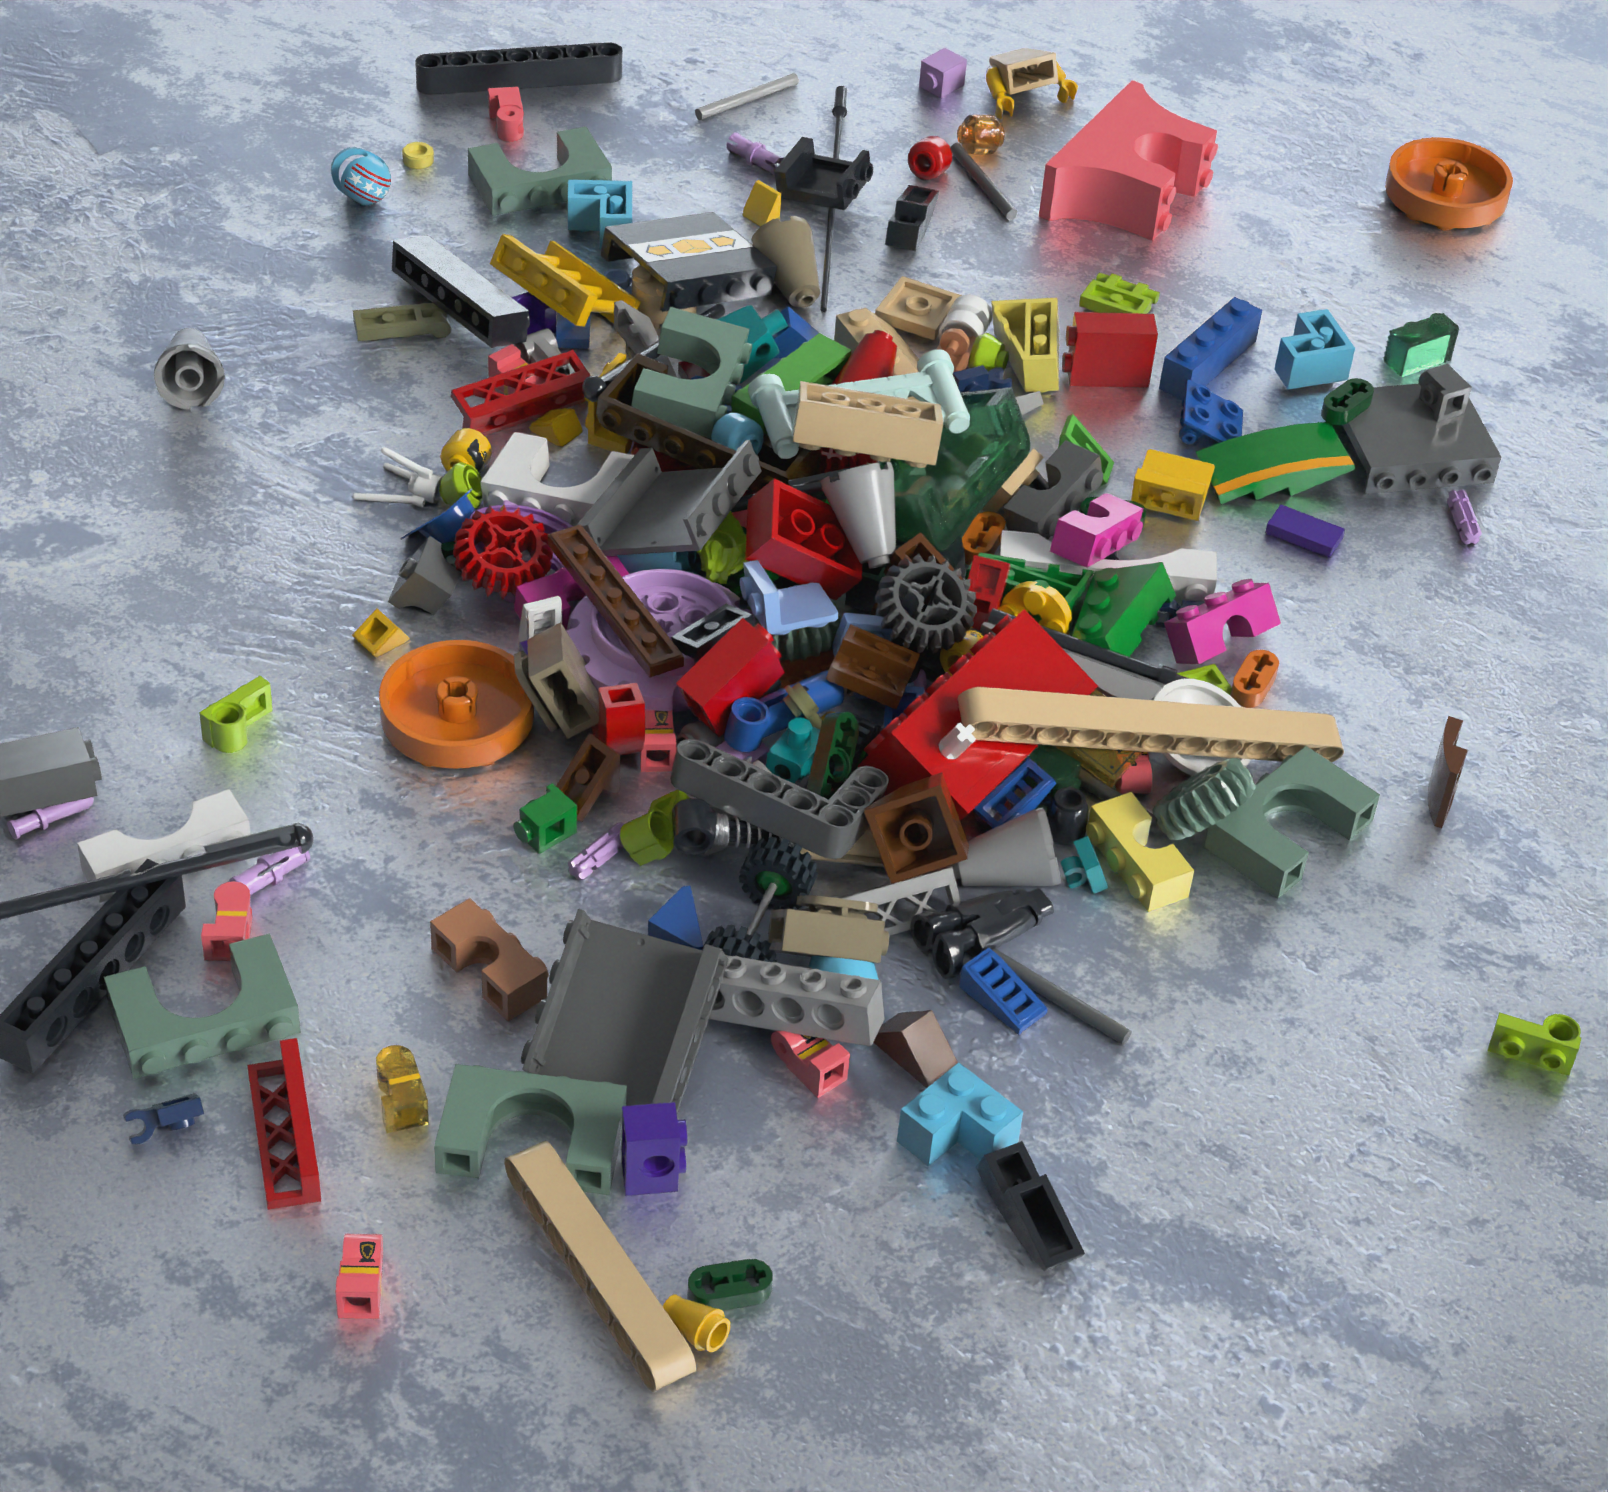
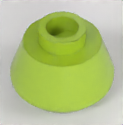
(988, 352)
(458, 482)

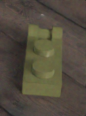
(401, 322)

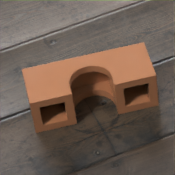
(471, 936)

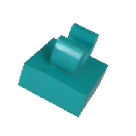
(1084, 867)

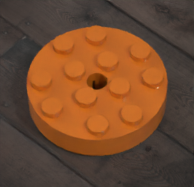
(1448, 183)
(455, 704)

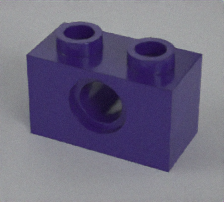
(652, 1148)

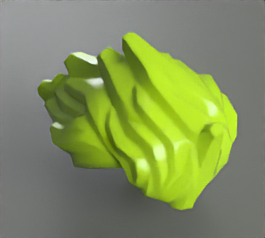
(724, 551)

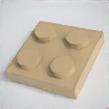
(916, 307)

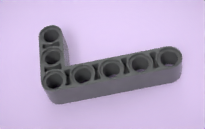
(776, 804)

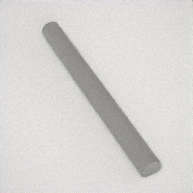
(746, 96)

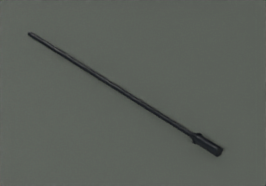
(839, 111)

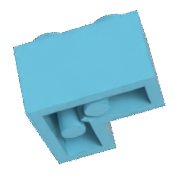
(598, 205)
(1315, 352)
(959, 1111)

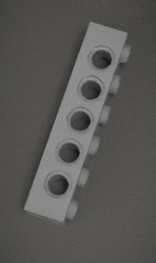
(800, 1001)

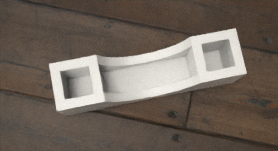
(211, 821)

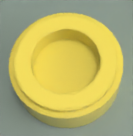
(418, 155)

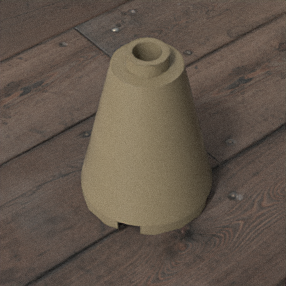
(793, 251)

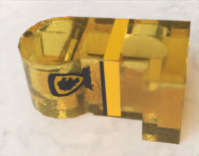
(406, 1099)

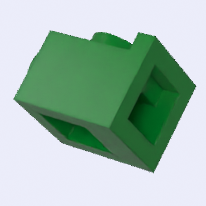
(547, 820)

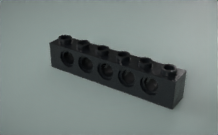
(75, 977)

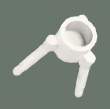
(421, 483)

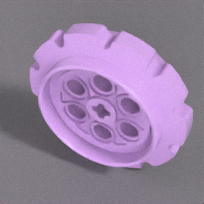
(675, 602)

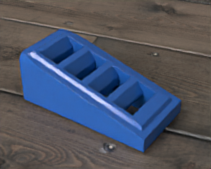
(995, 800)
(990, 969)

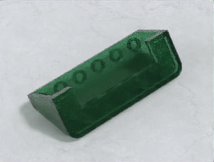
(966, 473)

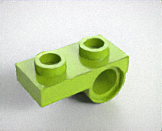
(227, 720)
(652, 833)
(1545, 1045)

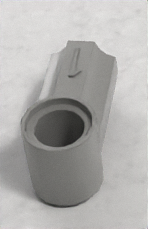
(542, 346)

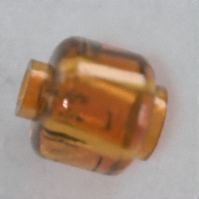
(981, 134)

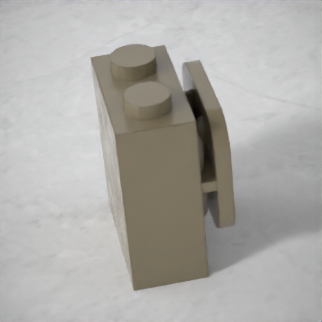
(558, 682)
(830, 930)

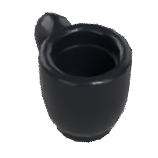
(1066, 815)

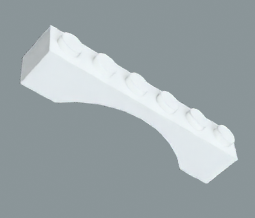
(1189, 570)

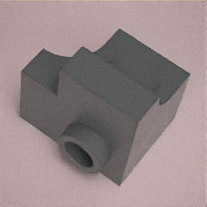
(425, 579)

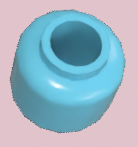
(736, 428)

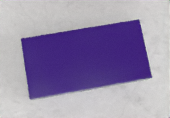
(1305, 530)

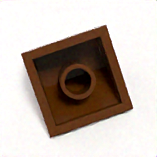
(917, 829)

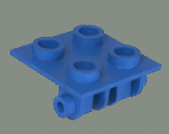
(1208, 415)

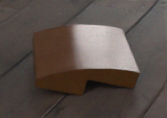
(872, 666)
(1446, 772)

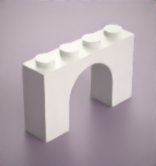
(518, 473)

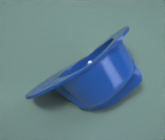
(446, 525)

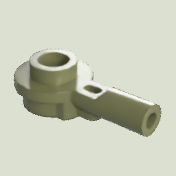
(800, 702)

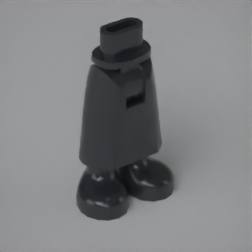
(977, 925)

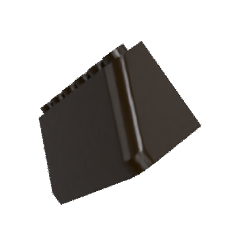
(619, 417)

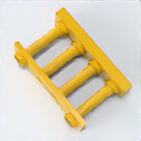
(560, 280)

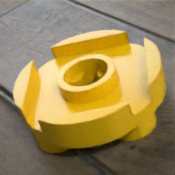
(1038, 600)

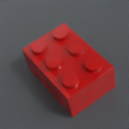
(800, 539)

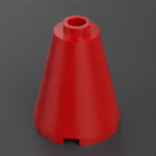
(870, 360)

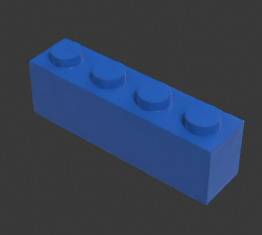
(1211, 347)

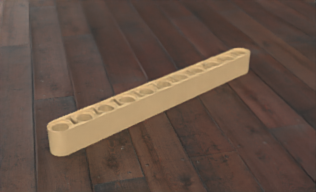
(1146, 725)

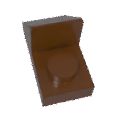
(590, 772)

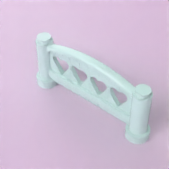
(930, 384)

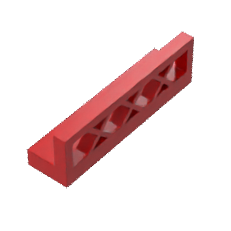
(528, 401)
(298, 1119)

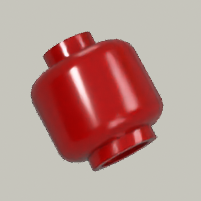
(929, 157)

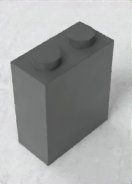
(46, 771)

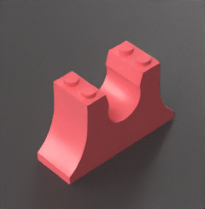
(1129, 166)

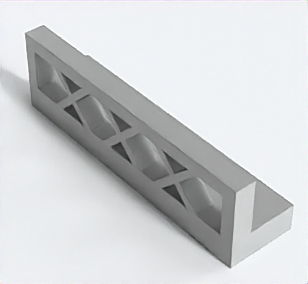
(905, 889)

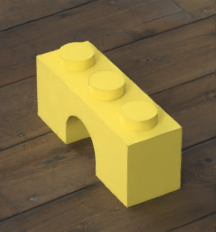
(1152, 875)

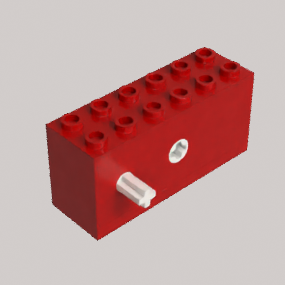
(933, 732)

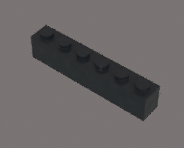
(460, 291)

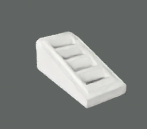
(547, 608)

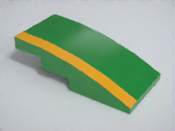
(1276, 460)

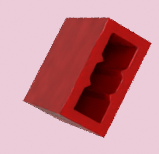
(1110, 349)
(734, 668)

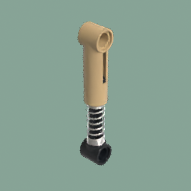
(699, 828)

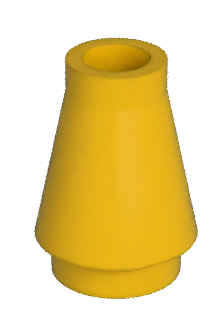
(698, 1323)

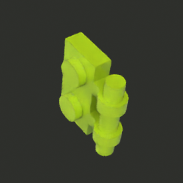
(1115, 295)

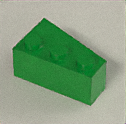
(1069, 585)
(1122, 605)

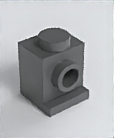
(1444, 392)

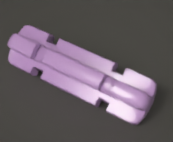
(1464, 517)
(596, 853)

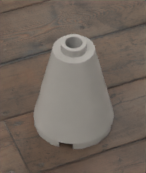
(189, 371)
(866, 510)
(1012, 855)

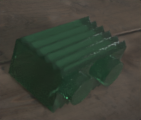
(1421, 344)

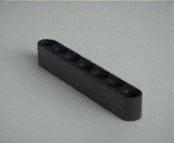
(518, 68)

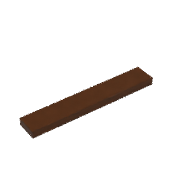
(615, 601)

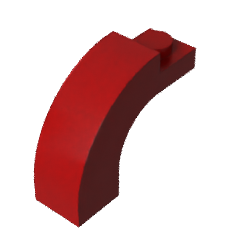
(621, 718)

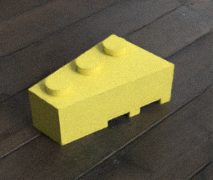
(1032, 339)

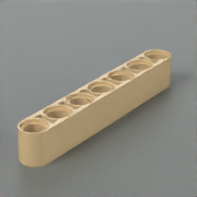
(600, 1266)

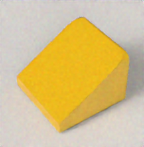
(762, 204)
(558, 426)
(379, 634)

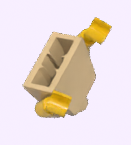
(1024, 71)

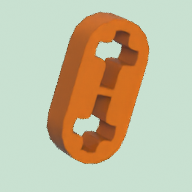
(976, 535)
(1260, 681)

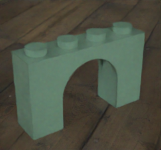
(513, 189)
(708, 344)
(1299, 784)
(162, 1040)
(487, 1097)

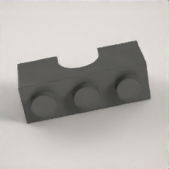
(1072, 477)

